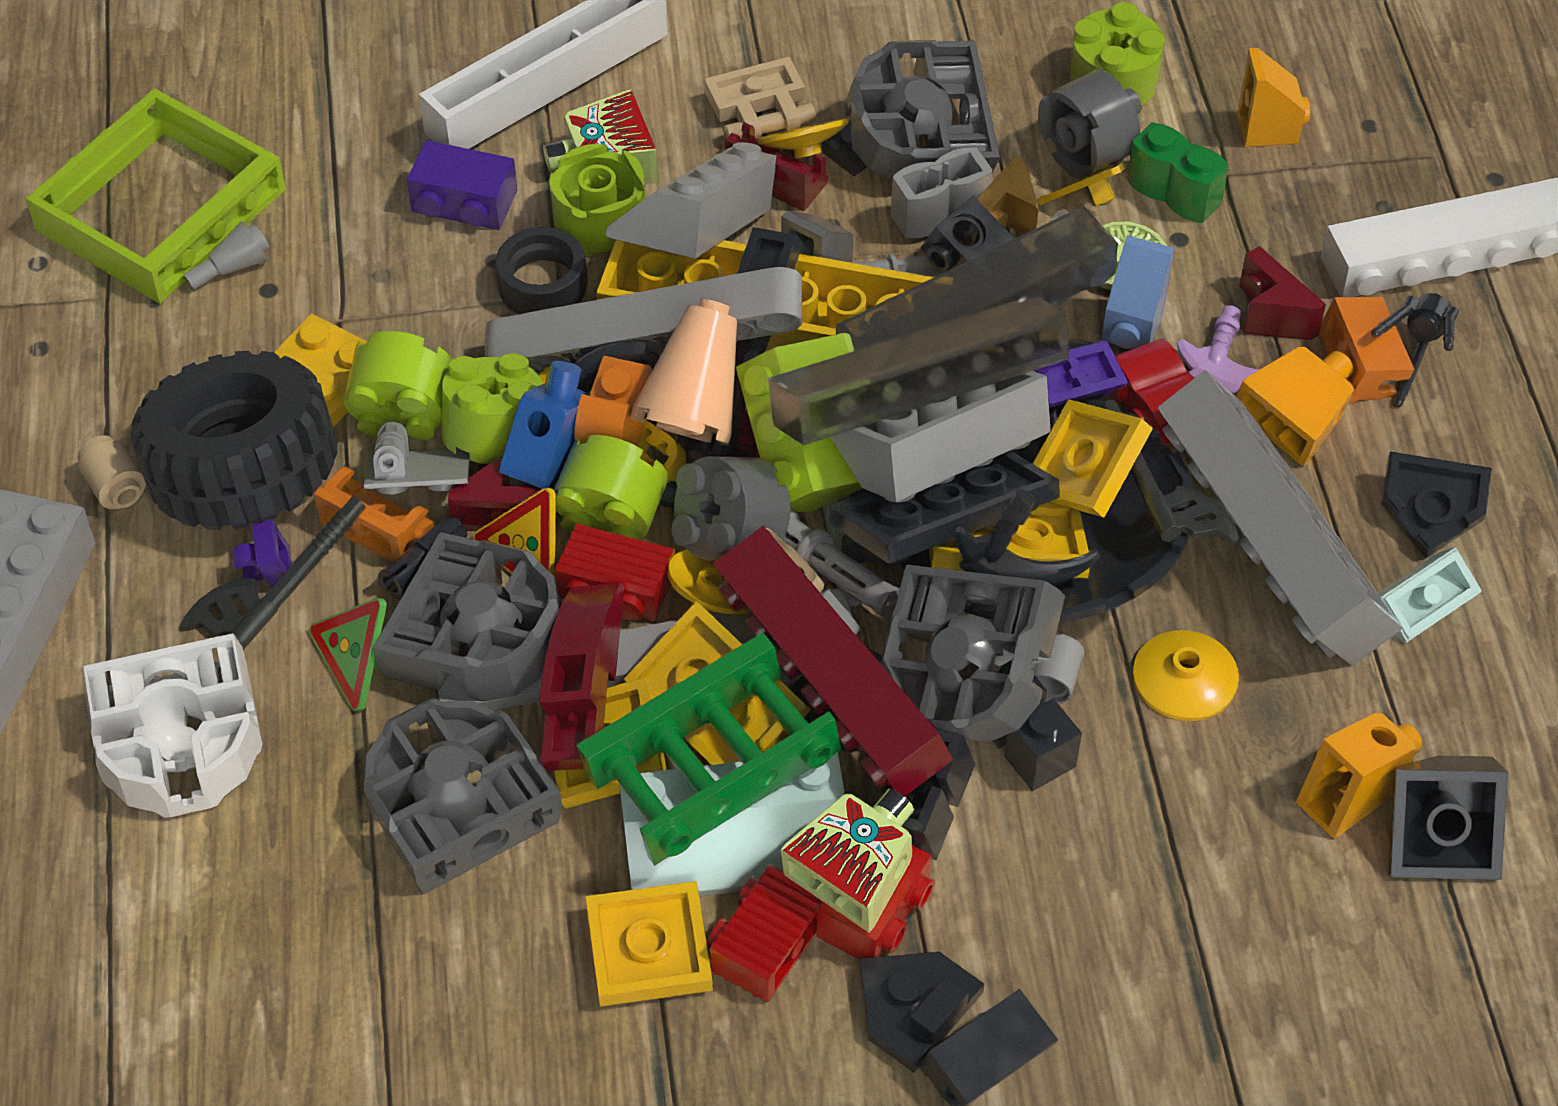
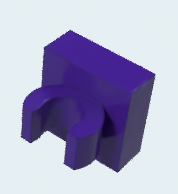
(265, 558)

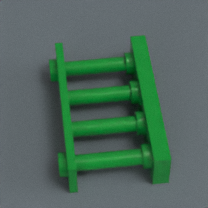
(683, 709)

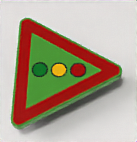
(347, 647)

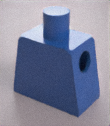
(544, 428)

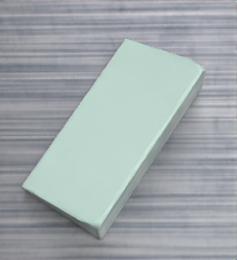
(1429, 592)

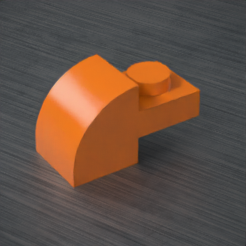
(611, 402)

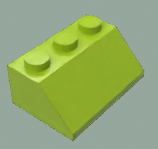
(811, 472)

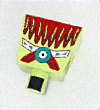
(609, 122)
(853, 855)

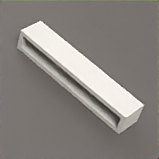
(539, 68)
(1442, 239)

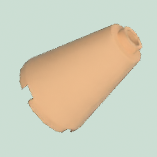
(694, 376)

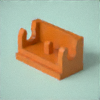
(1374, 360)
(381, 526)

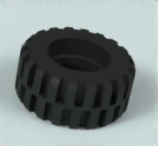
(234, 439)

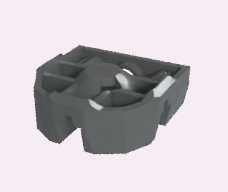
(940, 73)
(469, 577)
(932, 611)
(449, 815)

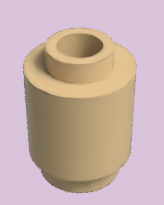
(110, 472)

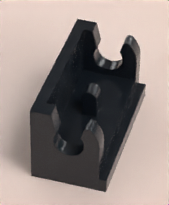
(988, 1050)

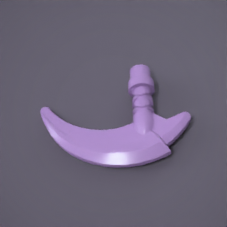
(1214, 357)

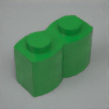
(1177, 172)

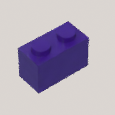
(462, 185)

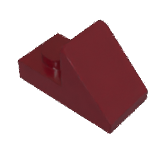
(1278, 300)
(486, 497)

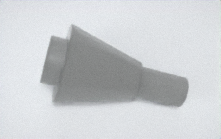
(237, 251)

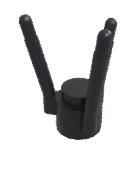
(1427, 321)

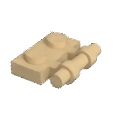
(757, 89)

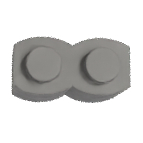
(934, 190)

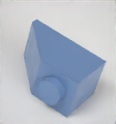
(1138, 293)

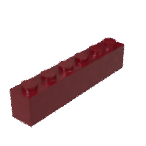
(833, 663)

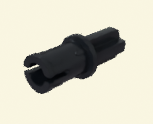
(406, 565)

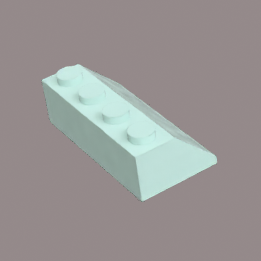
(740, 846)

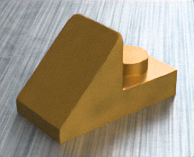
(1012, 198)

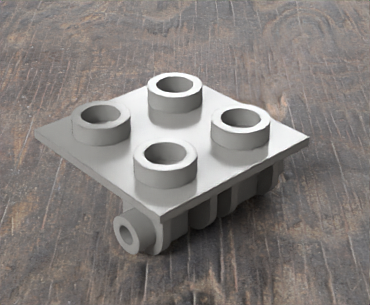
(396, 468)

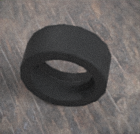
(539, 245)

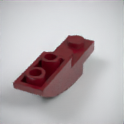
(577, 671)

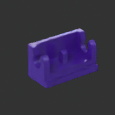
(1087, 373)

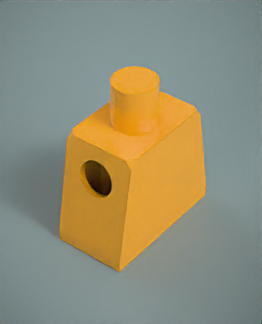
(1299, 399)
(1367, 757)

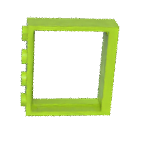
(255, 186)

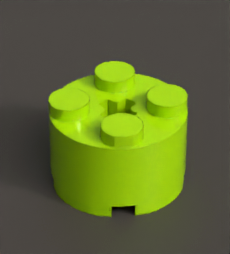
(1122, 45)
(593, 192)
(396, 382)
(482, 403)
(609, 487)

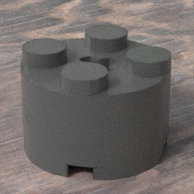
(1090, 122)
(726, 502)

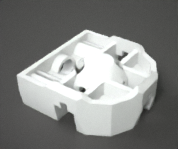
(149, 729)

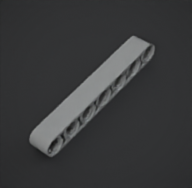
(760, 300)

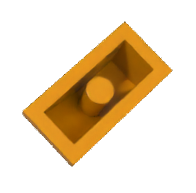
(1270, 103)

